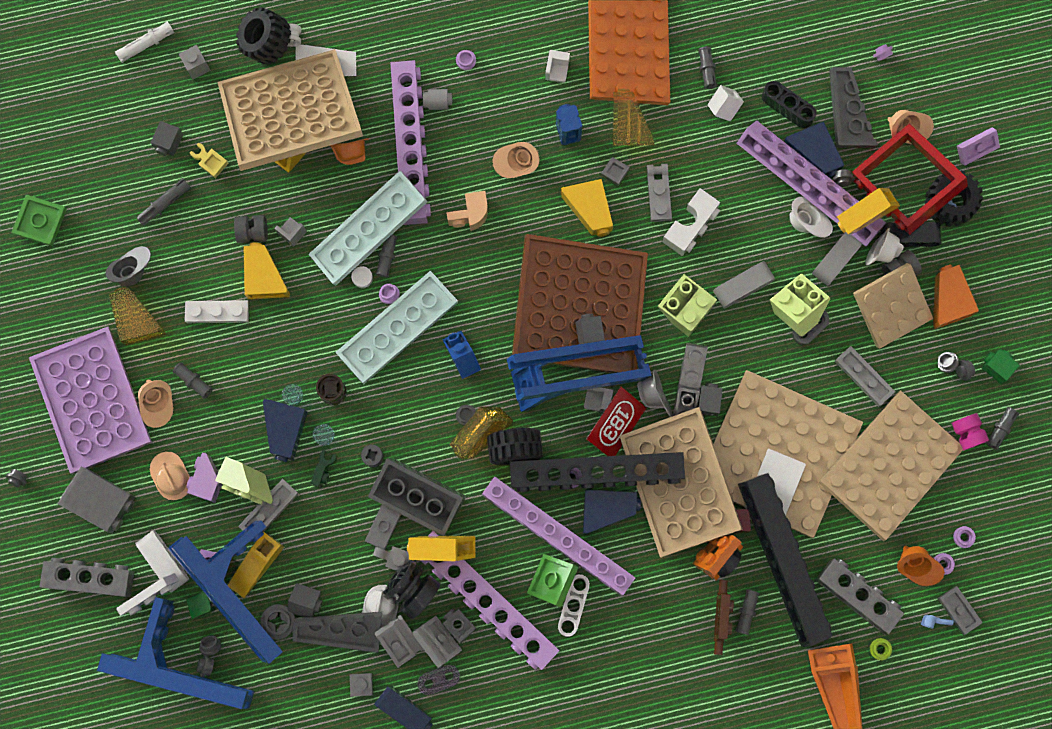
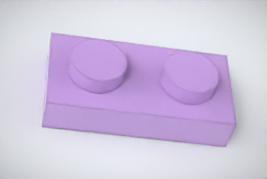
(978, 146)

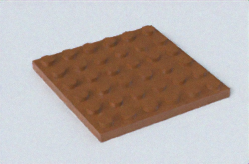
(575, 279)

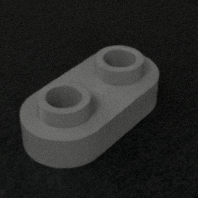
(816, 330)

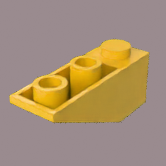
(255, 564)

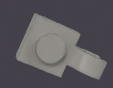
(395, 559)

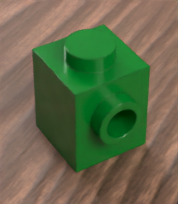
(1000, 365)

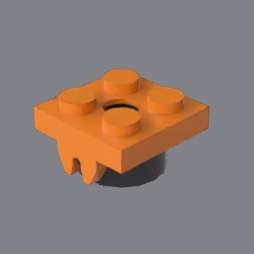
(719, 556)

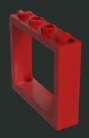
(910, 134)

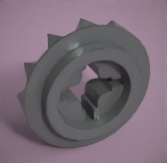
(272, 613)

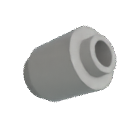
(437, 99)

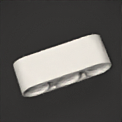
(160, 558)
(566, 614)

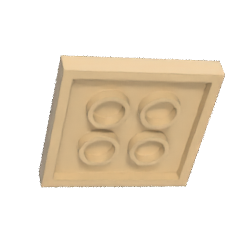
(893, 305)

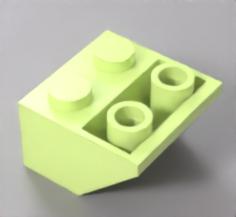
(800, 304)
(686, 305)
(244, 481)

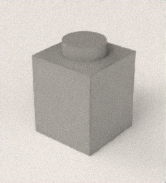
(194, 62)

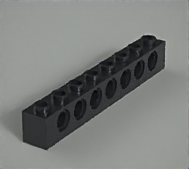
(520, 470)

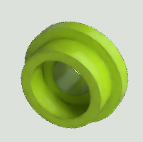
(887, 649)

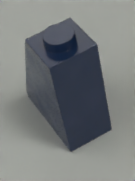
(817, 148)
(283, 428)
(608, 508)
(403, 709)

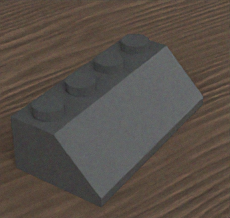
(416, 496)

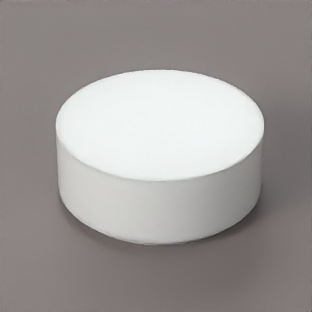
(362, 277)

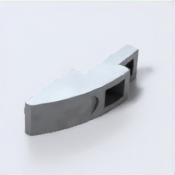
(690, 378)

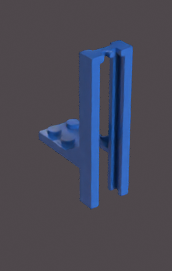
(529, 379)
(210, 578)
(153, 670)

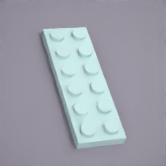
(367, 228)
(397, 327)

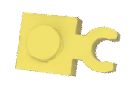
(211, 161)

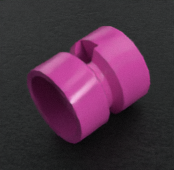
(970, 431)

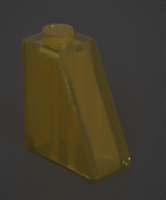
(628, 121)
(133, 318)
(474, 434)

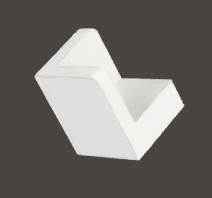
(557, 66)
(725, 103)

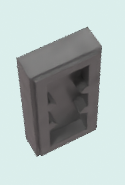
(383, 527)

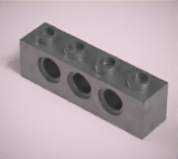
(53, 579)
(891, 610)

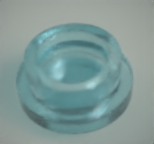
(292, 394)

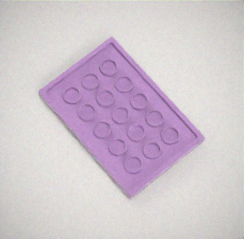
(90, 400)

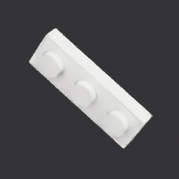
(217, 311)
(148, 595)

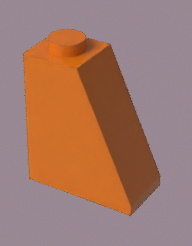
(952, 297)

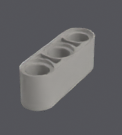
(837, 258)
(744, 284)

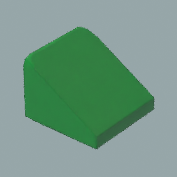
(199, 606)

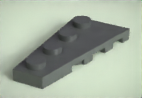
(849, 118)
(341, 631)

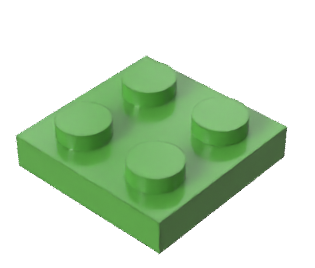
(39, 220)
(552, 580)

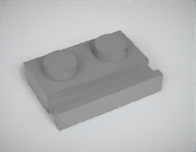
(398, 641)
(437, 641)

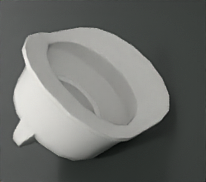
(809, 219)
(884, 248)
(377, 603)

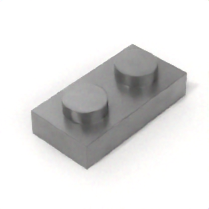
(960, 610)

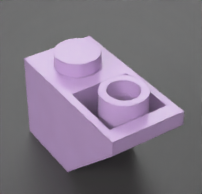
(203, 482)

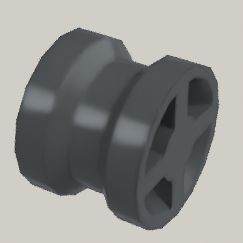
(374, 459)

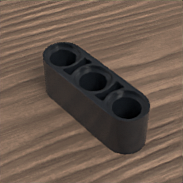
(786, 95)
(924, 236)

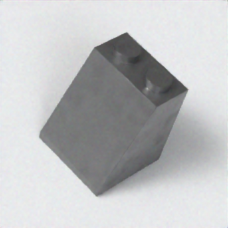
(97, 500)

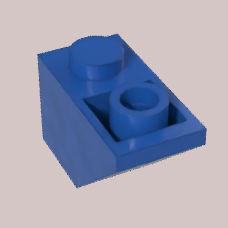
(461, 354)

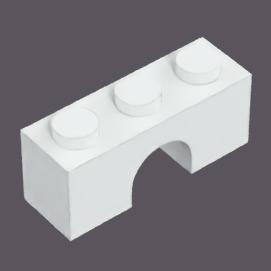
(682, 237)

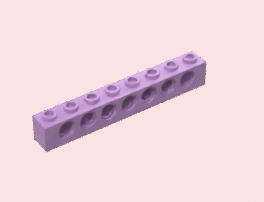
(400, 73)
(803, 176)
(558, 536)
(483, 588)

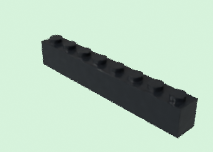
(785, 560)

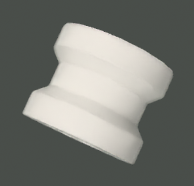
(295, 39)

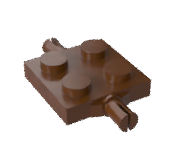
(723, 627)

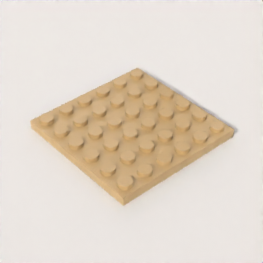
(289, 110)
(791, 424)

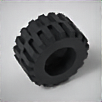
(263, 35)
(956, 215)
(514, 445)

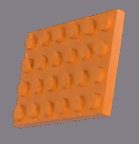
(629, 49)

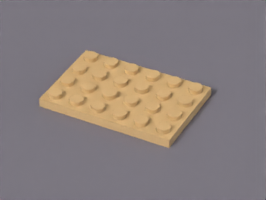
(891, 465)
(699, 505)

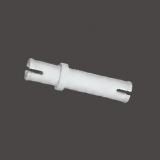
(140, 44)

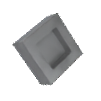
(615, 171)
(361, 684)

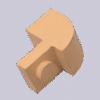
(474, 215)

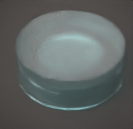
(323, 434)

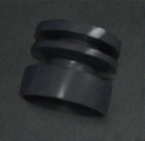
(415, 592)

